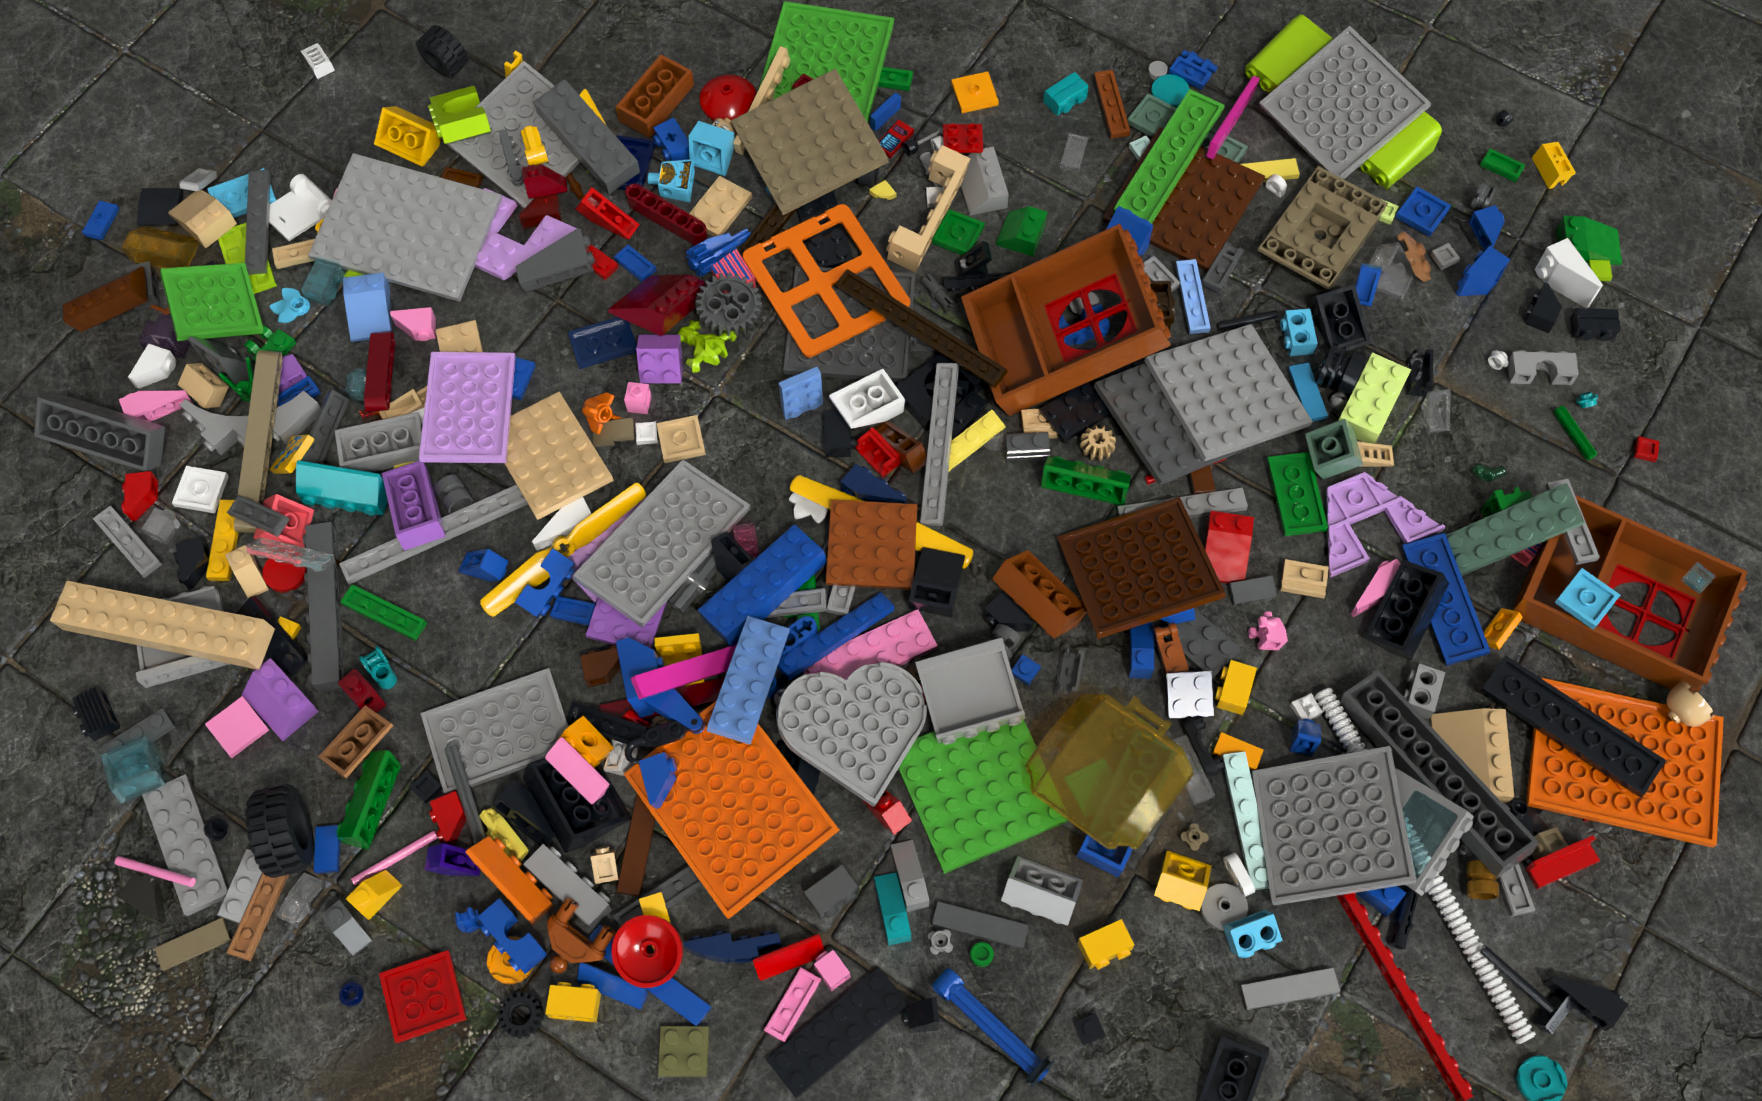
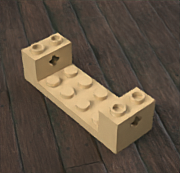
(948, 170)

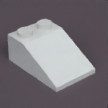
(1568, 273)
(869, 400)

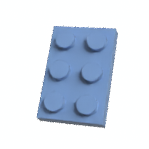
(801, 393)

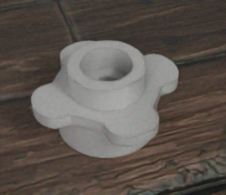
(943, 935)

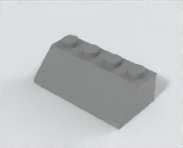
(380, 443)

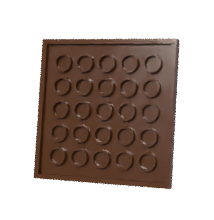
(1201, 206)
(1140, 567)

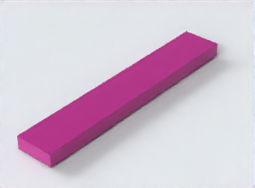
(1232, 117)
(683, 672)

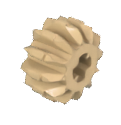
(1089, 444)

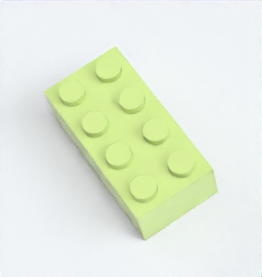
(1374, 397)

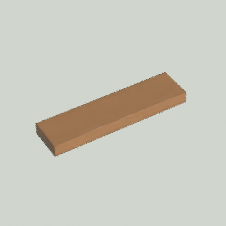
(256, 916)

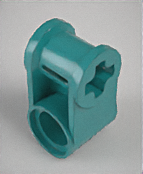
(377, 666)

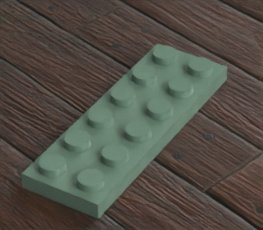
(1156, 113)
(1515, 529)

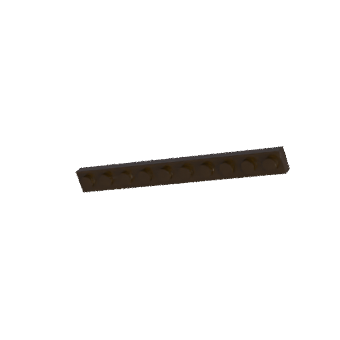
(921, 328)

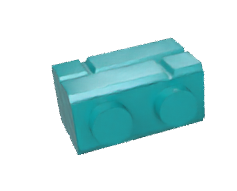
(1066, 94)

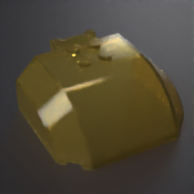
(1109, 770)

